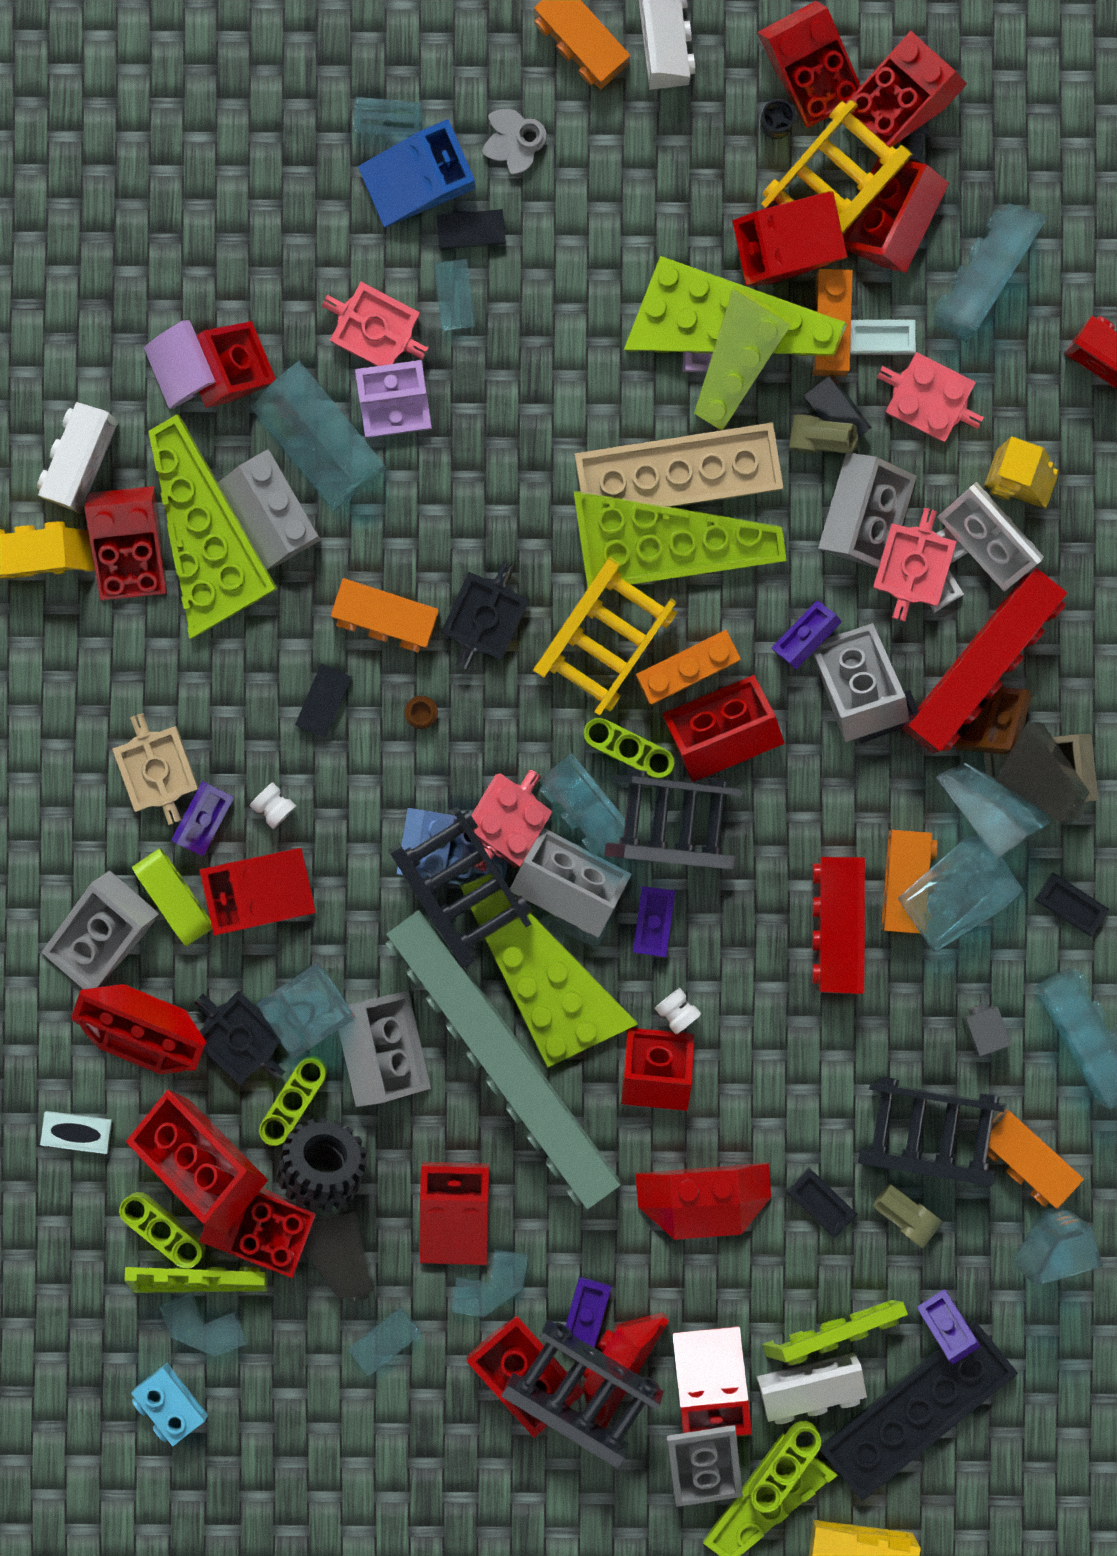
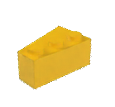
(1022, 473)
(44, 550)
(855, 1540)

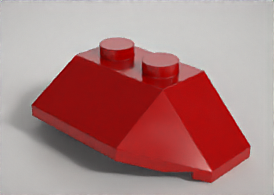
(139, 1028)
(704, 1199)
(629, 1346)

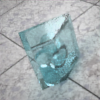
(306, 1010)

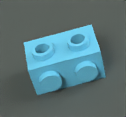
(168, 1405)

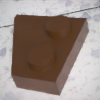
(998, 723)

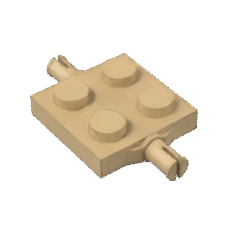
(155, 769)

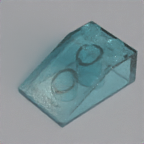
(993, 810)
(960, 893)

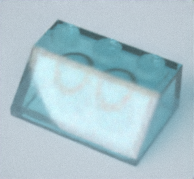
(583, 804)

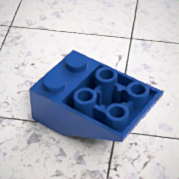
(417, 174)

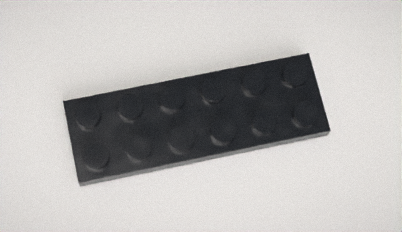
(915, 1414)

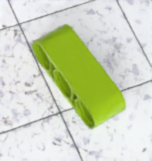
(645, 748)
(173, 897)
(281, 1112)
(145, 1227)
(783, 1483)

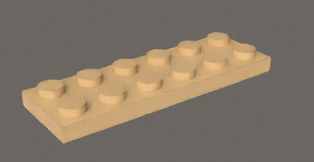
(685, 468)

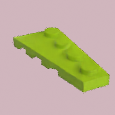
(741, 351)
(189, 1280)
(802, 1343)
(744, 1525)

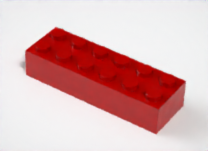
(984, 661)

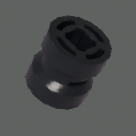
(779, 112)

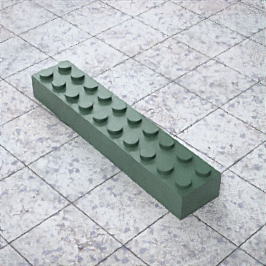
(504, 1059)

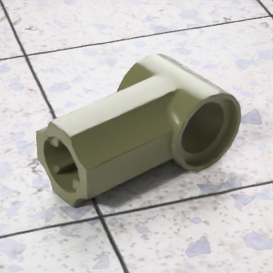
(813, 434)
(913, 1219)

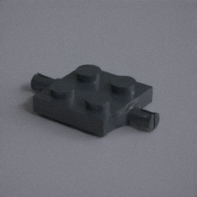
(485, 616)
(239, 1037)

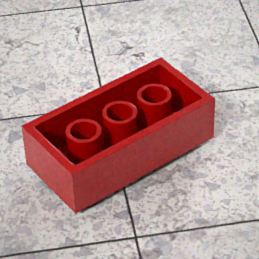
(196, 1161)

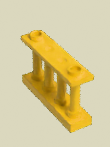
(868, 184)
(592, 607)

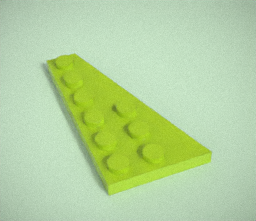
(688, 307)
(668, 541)
(208, 544)
(552, 989)

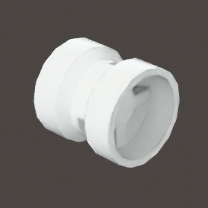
(274, 806)
(677, 1011)

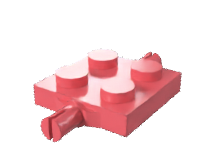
(374, 326)
(930, 397)
(914, 564)
(509, 819)

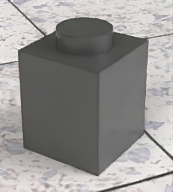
(986, 1029)

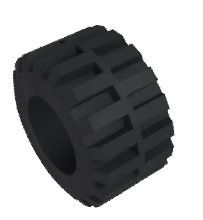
(327, 1143)

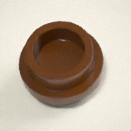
(421, 712)

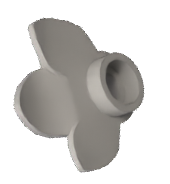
(508, 140)

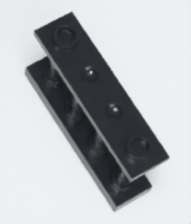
(656, 848)
(446, 915)
(911, 1157)
(581, 1425)

